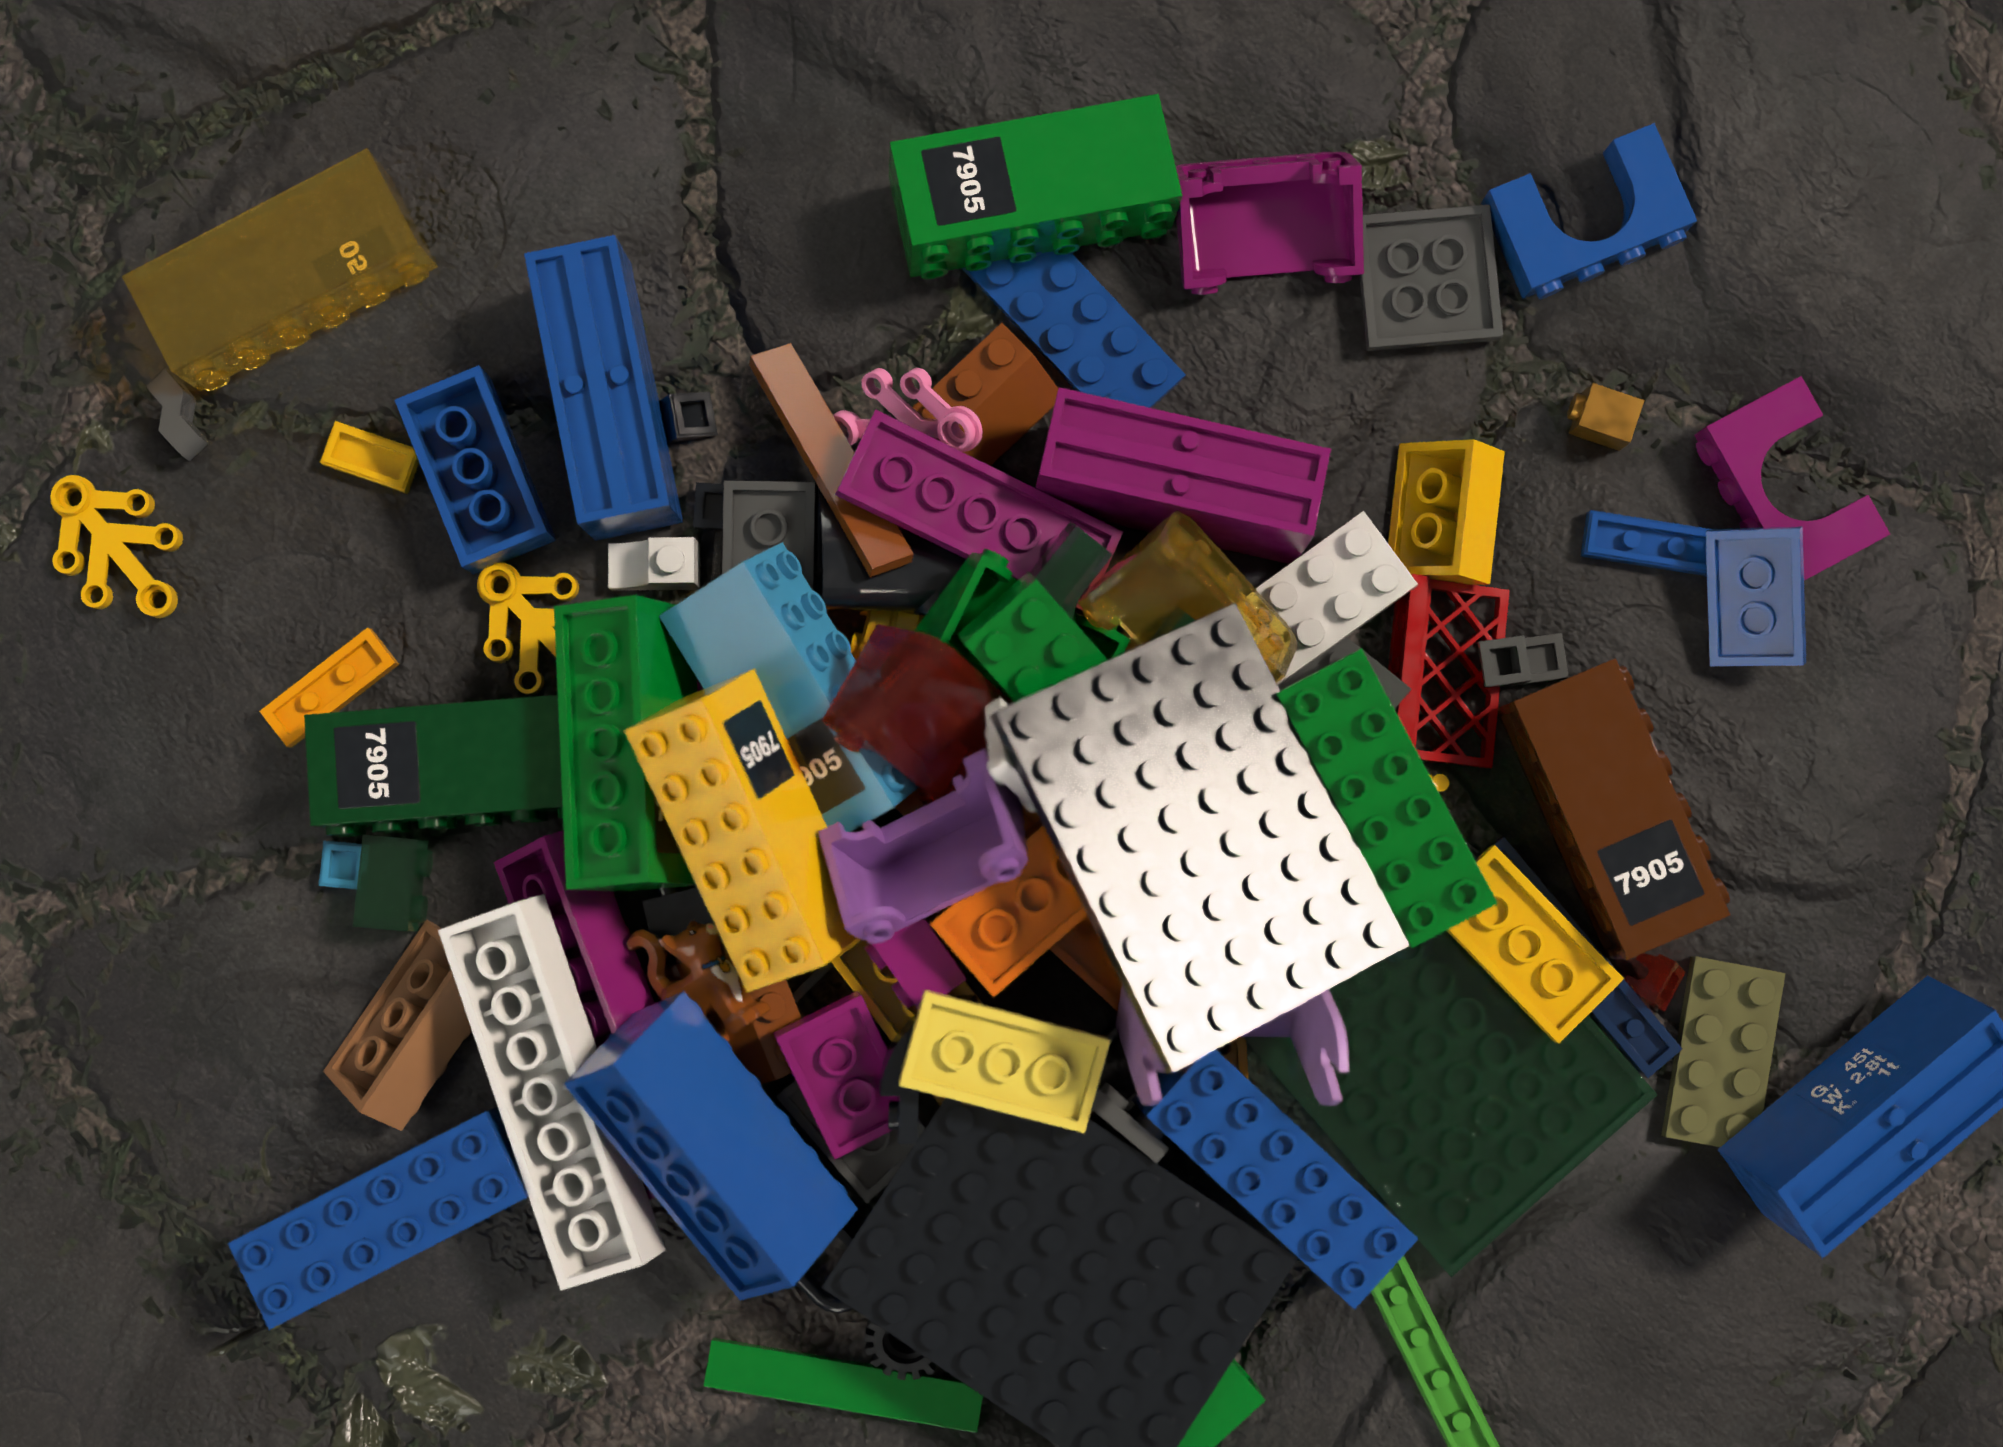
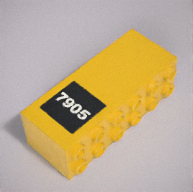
(745, 827)

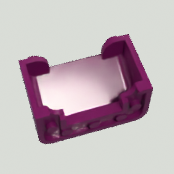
(1270, 218)

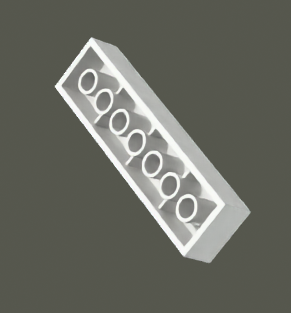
(530, 1043)

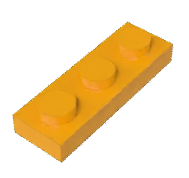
(330, 685)

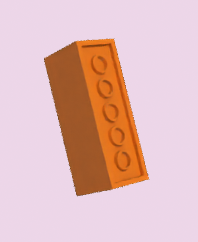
(1015, 920)

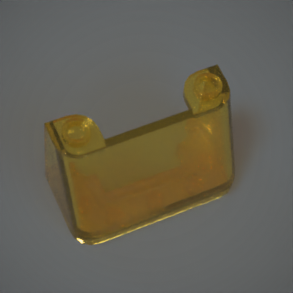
(1184, 570)

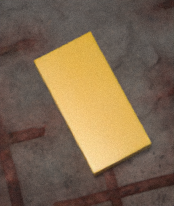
(370, 457)

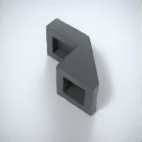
(1522, 660)

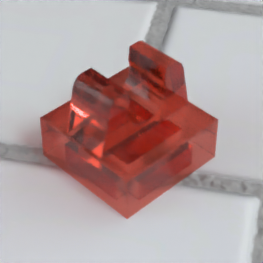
(1660, 982)

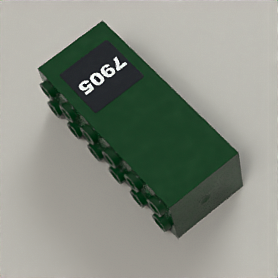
(434, 766)

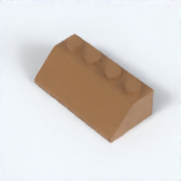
(403, 1035)

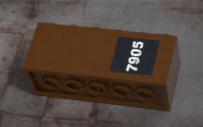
(1614, 811)

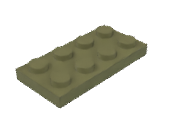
(1725, 1050)

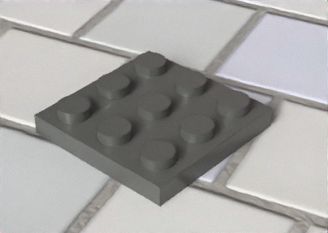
(1429, 278)

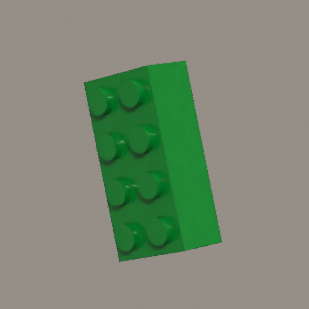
(1029, 640)

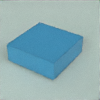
(340, 864)

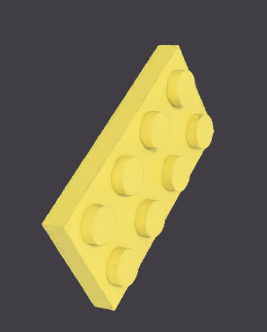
(1004, 1061)

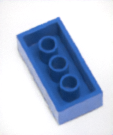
(475, 470)

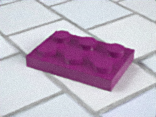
(838, 1069)

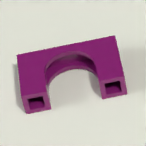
(1736, 452)

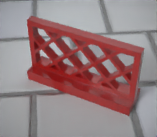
(1409, 657)

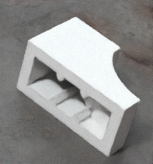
(655, 564)

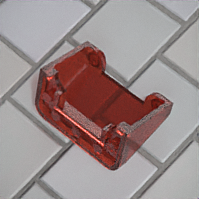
(914, 708)

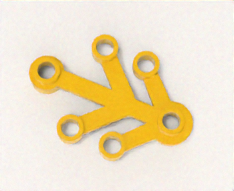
(109, 541)
(535, 622)

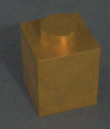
(1604, 416)

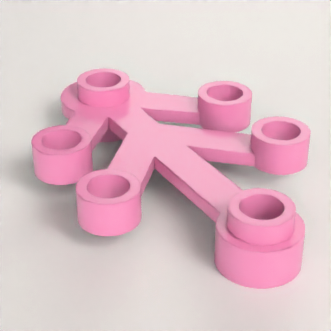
(947, 419)

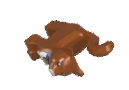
(713, 979)

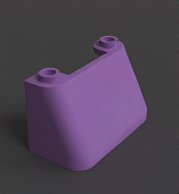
(927, 857)

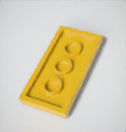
(1534, 951)

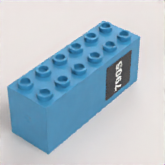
(774, 623)

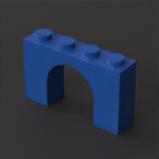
(1546, 257)

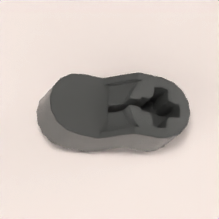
(177, 414)

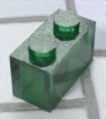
(392, 883)

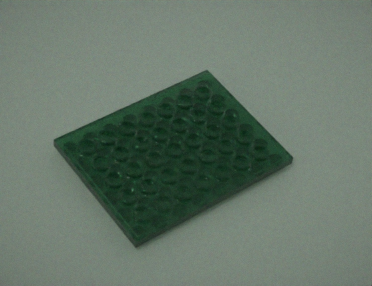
(1459, 1096)

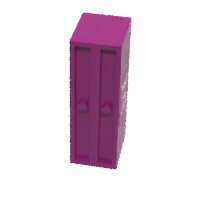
(1145, 463)

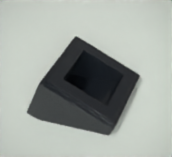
(688, 417)

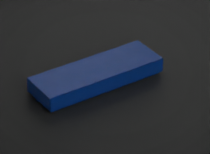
(1645, 542)

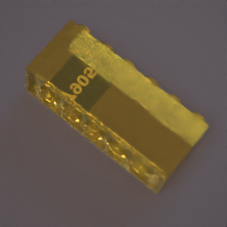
(280, 272)

